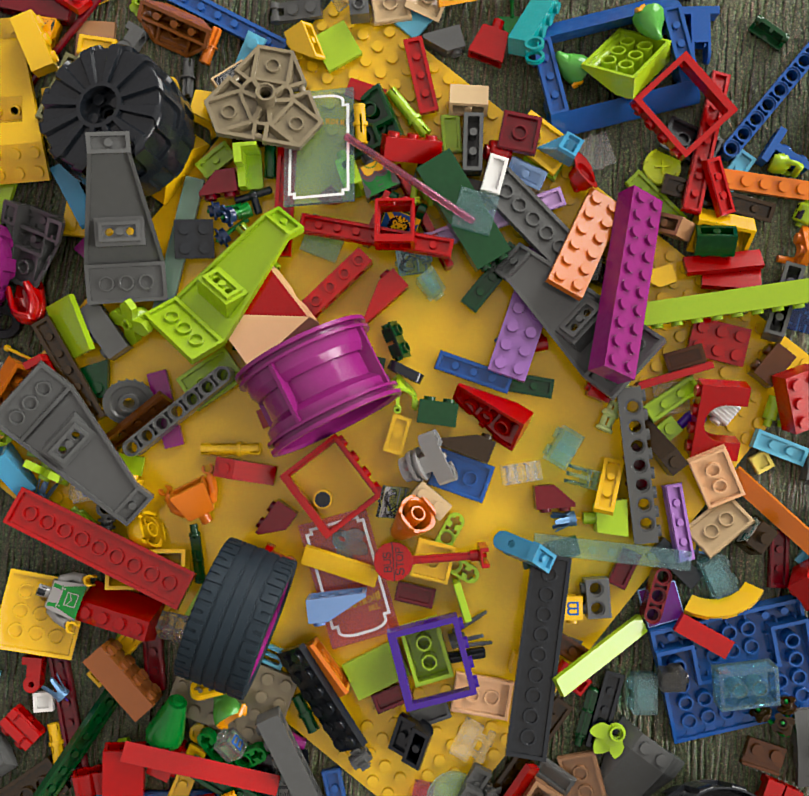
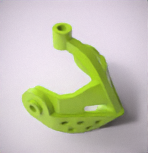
(404, 386)

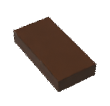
(685, 357)

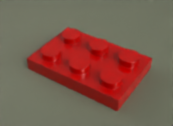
(721, 341)

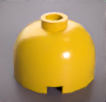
(147, 530)

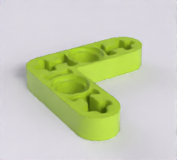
(468, 567)

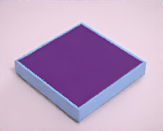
(673, 605)

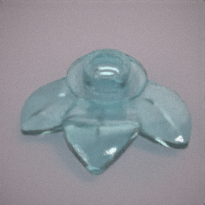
(353, 542)

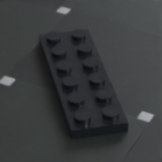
(322, 698)

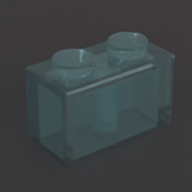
(563, 447)
(718, 575)
(643, 693)

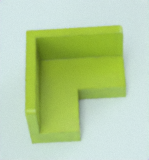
(249, 165)

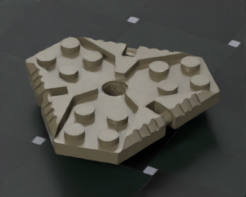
(285, 117)

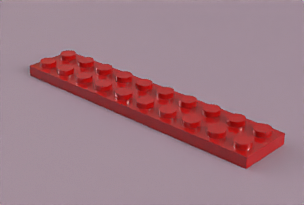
(100, 548)

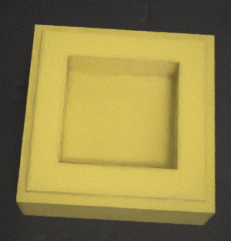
(760, 462)

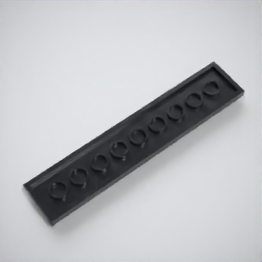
(538, 661)

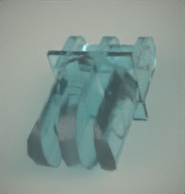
(585, 477)

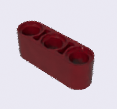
(659, 603)

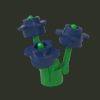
(228, 215)

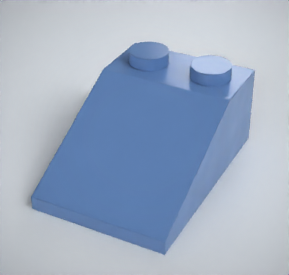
(327, 605)

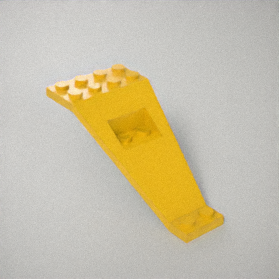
(21, 143)

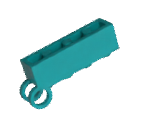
(532, 29)

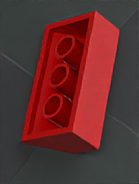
(121, 612)

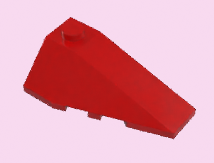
(500, 416)

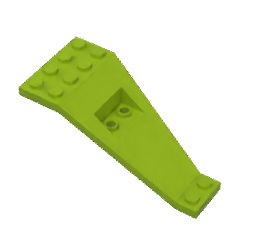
(215, 301)

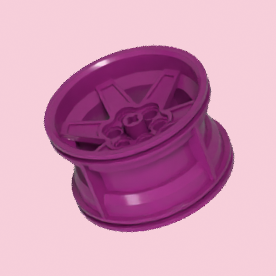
(317, 383)

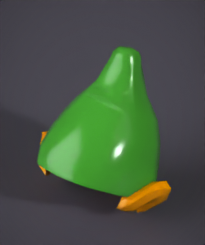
(649, 20)
(570, 67)
(226, 710)

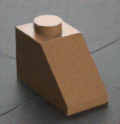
(676, 227)

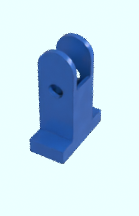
(699, 27)

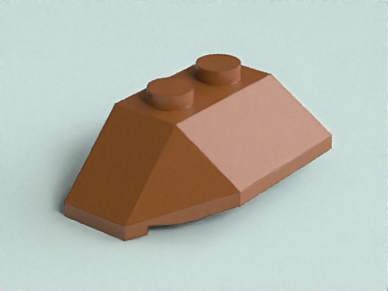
(174, 28)

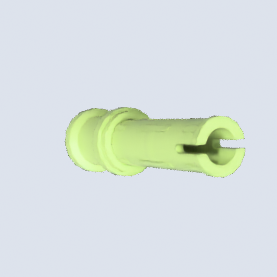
(608, 413)

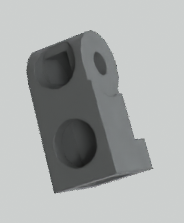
(135, 37)

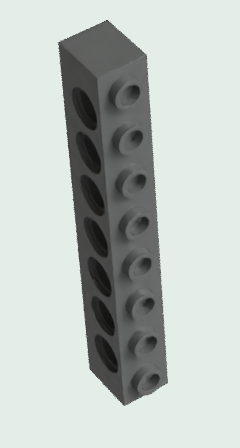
(641, 533)

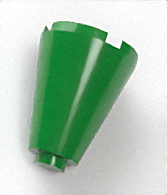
(168, 724)

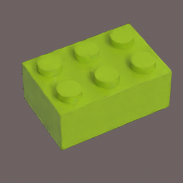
(427, 655)

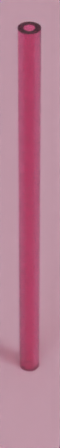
(410, 179)

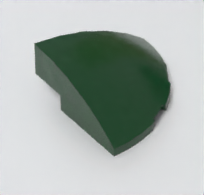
(380, 118)

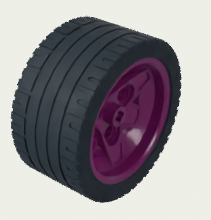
(234, 618)

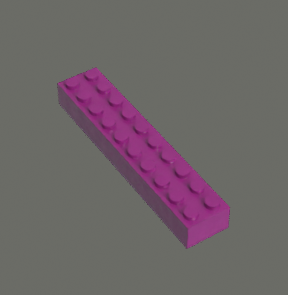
(626, 286)

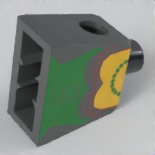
(376, 178)

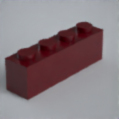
(44, 8)

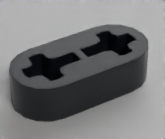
(405, 371)

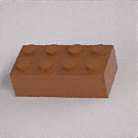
(123, 678)

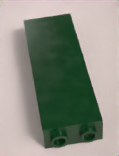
(446, 178)

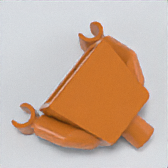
(193, 498)

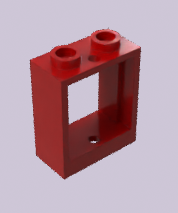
(394, 241)

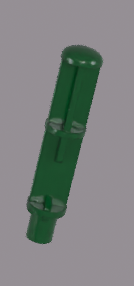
(197, 554)
(586, 715)

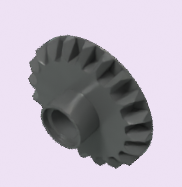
(114, 398)

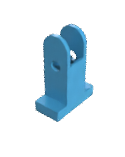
(525, 550)

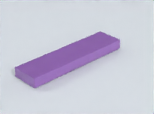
(677, 517)

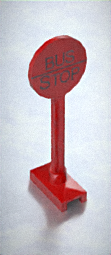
(394, 560)

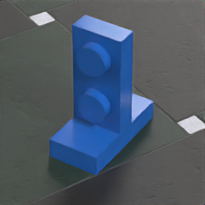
(775, 147)

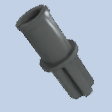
(188, 77)

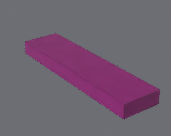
(160, 382)

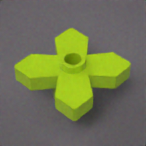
(132, 320)
(45, 472)

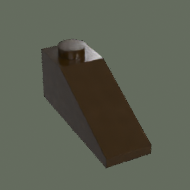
(471, 445)
(663, 450)

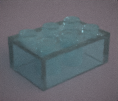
(746, 685)

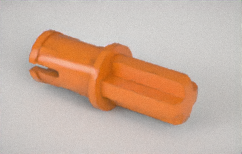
(207, 54)

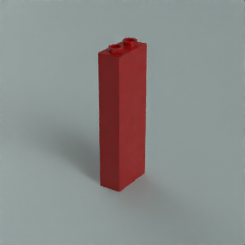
(121, 777)

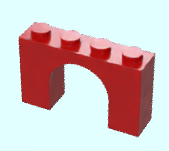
(708, 396)

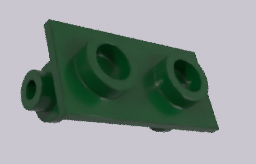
(768, 33)
(400, 348)

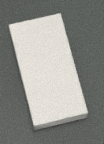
(494, 174)

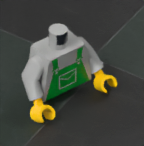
(65, 598)

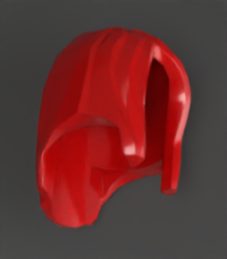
(28, 303)

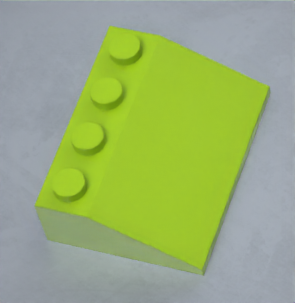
(628, 62)

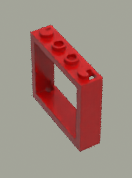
(705, 85)
(306, 504)

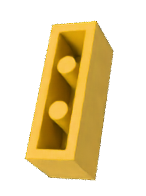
(35, 43)

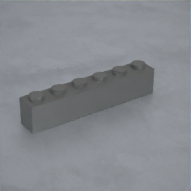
(286, 754)

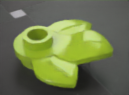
(606, 741)

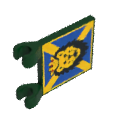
(401, 220)

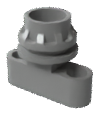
(419, 463)

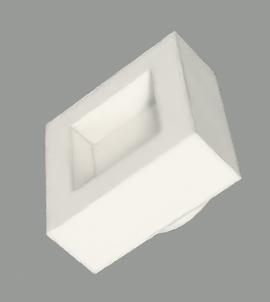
(43, 702)

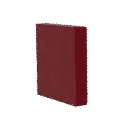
(519, 133)

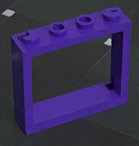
(422, 625)

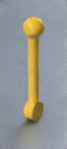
(7, 348)

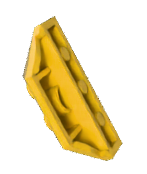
(196, 154)

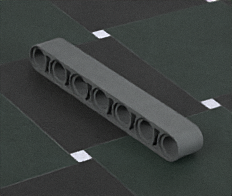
(170, 415)

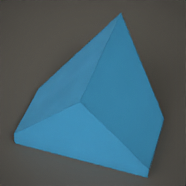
(563, 148)

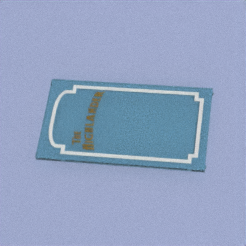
(326, 165)

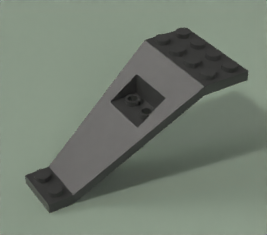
(120, 263)
(561, 313)
(42, 418)

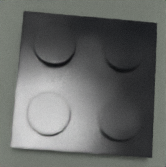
(194, 239)

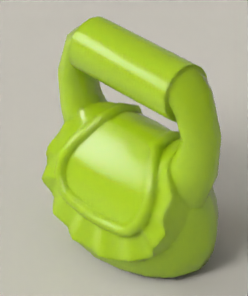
(781, 163)

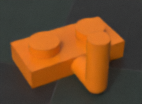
(801, 242)

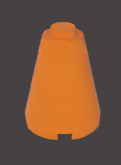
(413, 518)

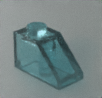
(431, 284)

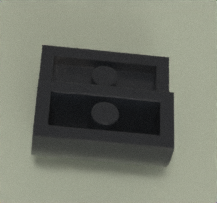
(411, 740)

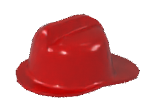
(581, 174)

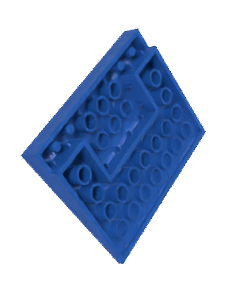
(769, 630)

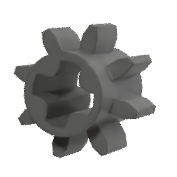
(360, 758)

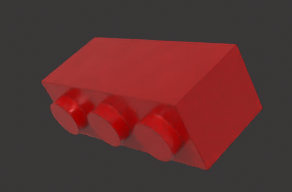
(410, 147)

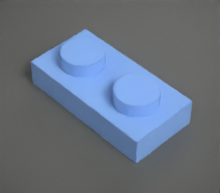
(528, 173)

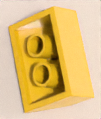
(745, 227)

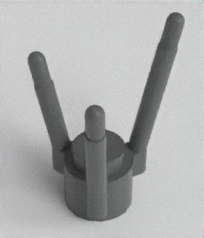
(453, 639)

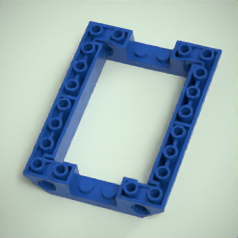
(618, 110)

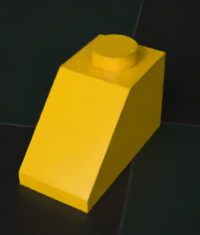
(303, 40)

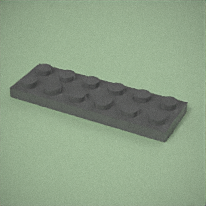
(531, 217)

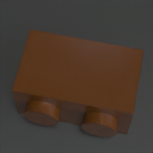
(774, 360)

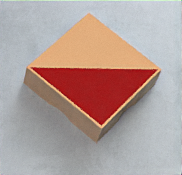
(271, 318)

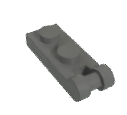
(295, 11)

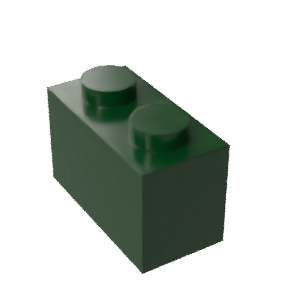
(715, 240)
(437, 412)

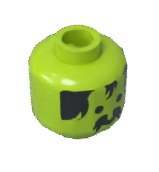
(801, 214)

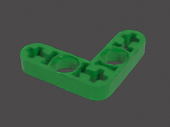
(207, 740)

